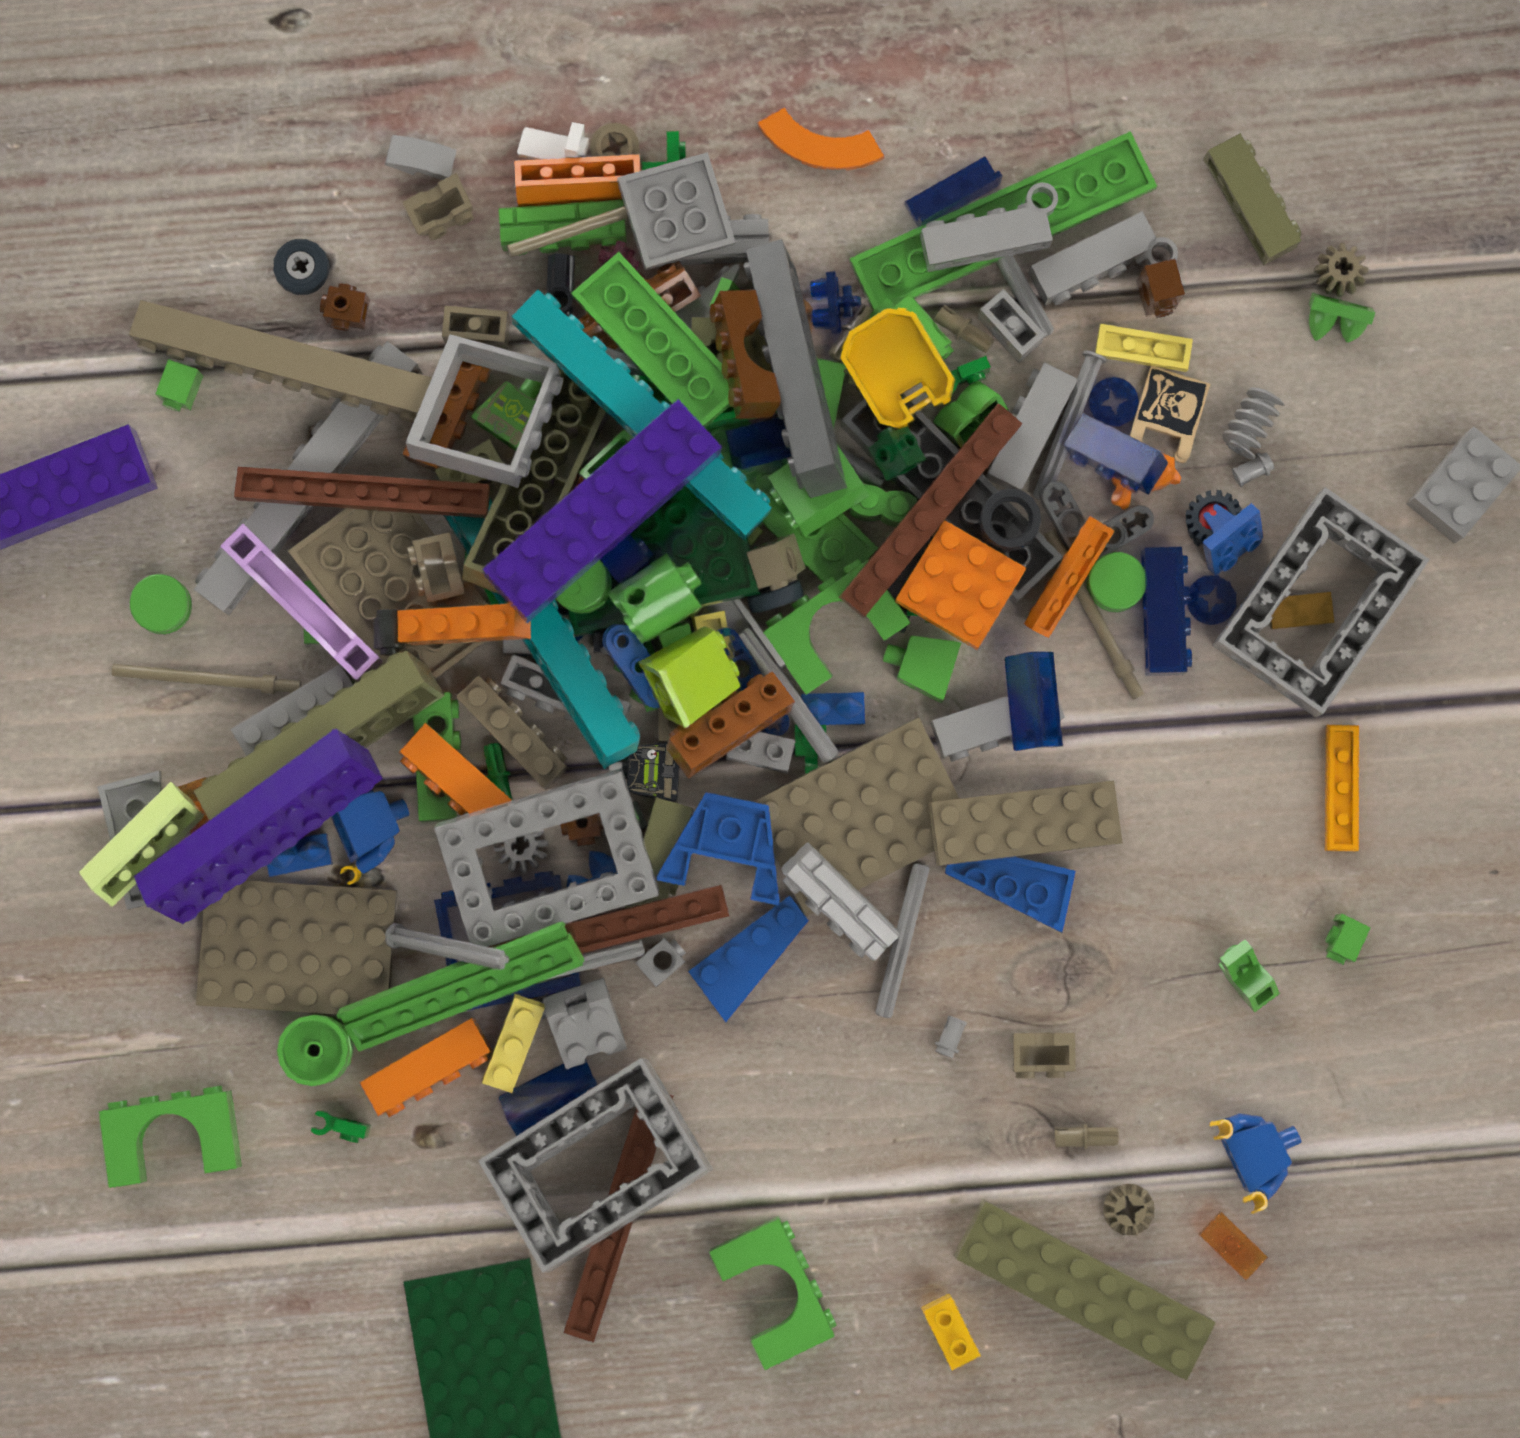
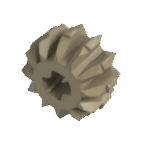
(1348, 263)

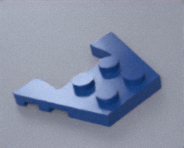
(731, 832)

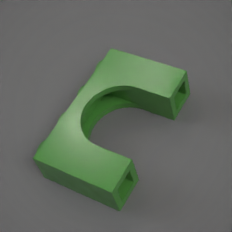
(792, 633)
(126, 1125)
(808, 1322)

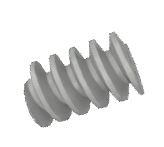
(1250, 421)

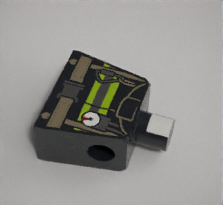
(651, 772)

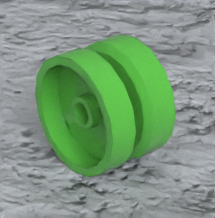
(334, 1053)

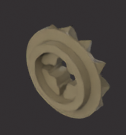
(620, 134)
(1116, 1201)

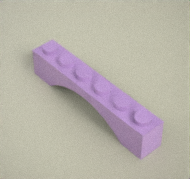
(301, 602)

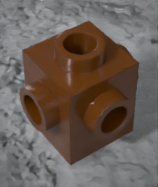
(354, 304)
(586, 835)

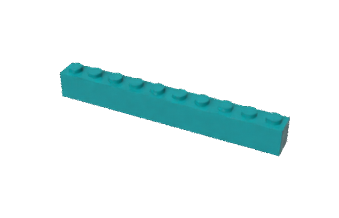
(632, 404)
(569, 671)

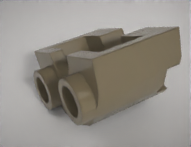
(440, 208)
(437, 567)
(1043, 1053)

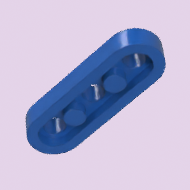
(626, 658)

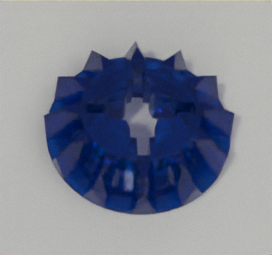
(1121, 390)
(1199, 607)

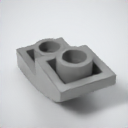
(420, 156)

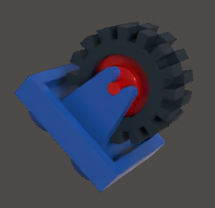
(1223, 529)

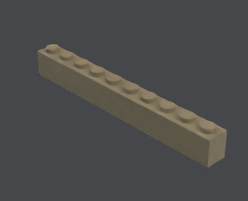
(280, 360)

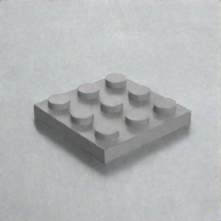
(676, 211)

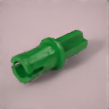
(497, 768)

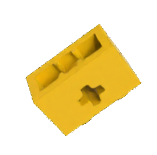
(950, 1331)

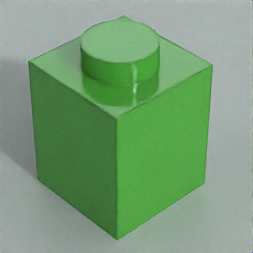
(179, 386)

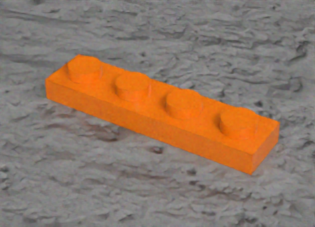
(1069, 577)

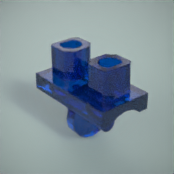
(829, 289)

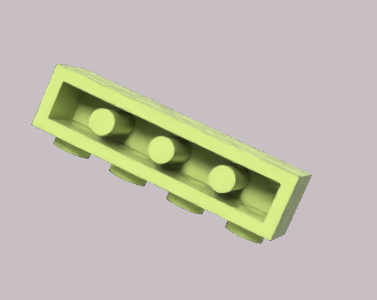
(140, 843)

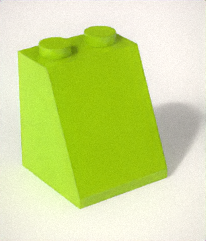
(691, 675)

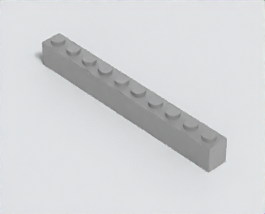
(274, 523)

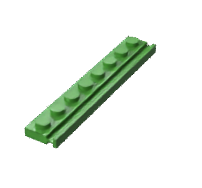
(459, 988)

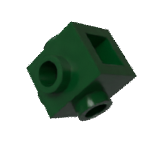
(896, 452)

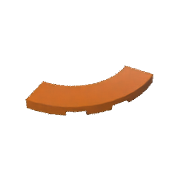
(819, 150)

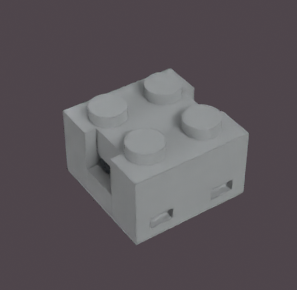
(584, 1022)

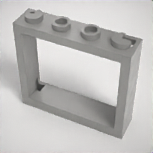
(499, 359)

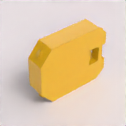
(892, 357)

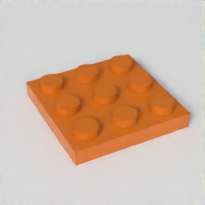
(960, 585)

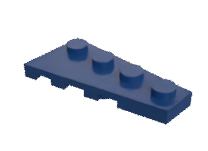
(1022, 884)
(742, 962)

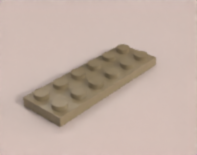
(1025, 823)

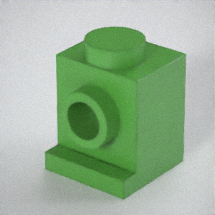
(1345, 939)

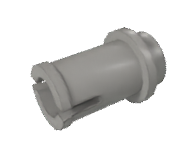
(1252, 469)
(950, 1037)

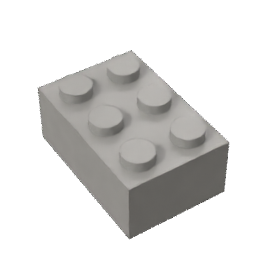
(1464, 485)

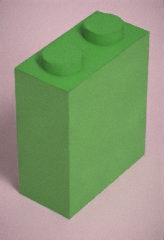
(816, 511)

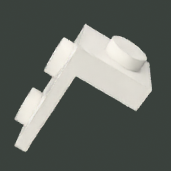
(545, 145)

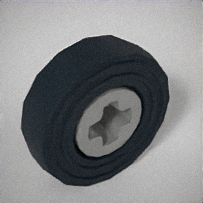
(297, 282)
(772, 599)

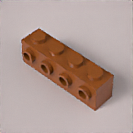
(670, 284)
(460, 400)
(729, 724)

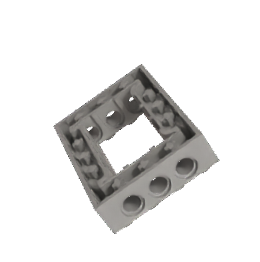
(1365, 539)
(598, 794)
(511, 1164)

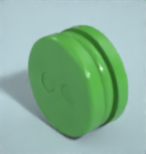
(1116, 582)
(588, 591)
(160, 604)

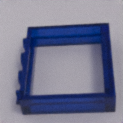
(511, 887)

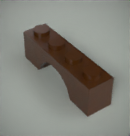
(751, 388)

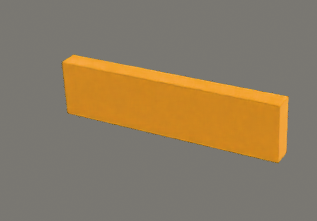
(1342, 788)

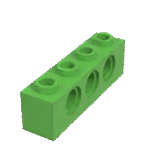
(431, 807)

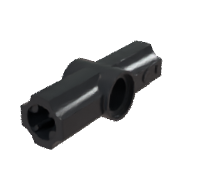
(561, 279)

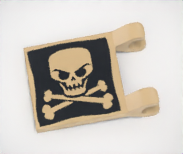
(1171, 407)

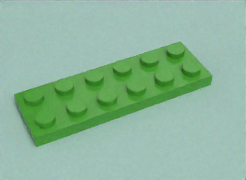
(655, 338)

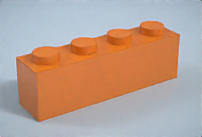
(571, 179)
(461, 625)
(449, 773)
(425, 1067)

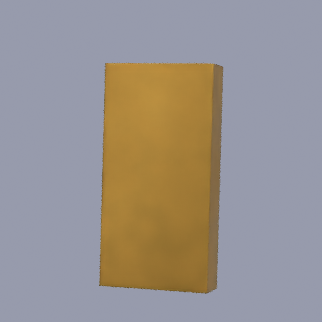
(1303, 611)

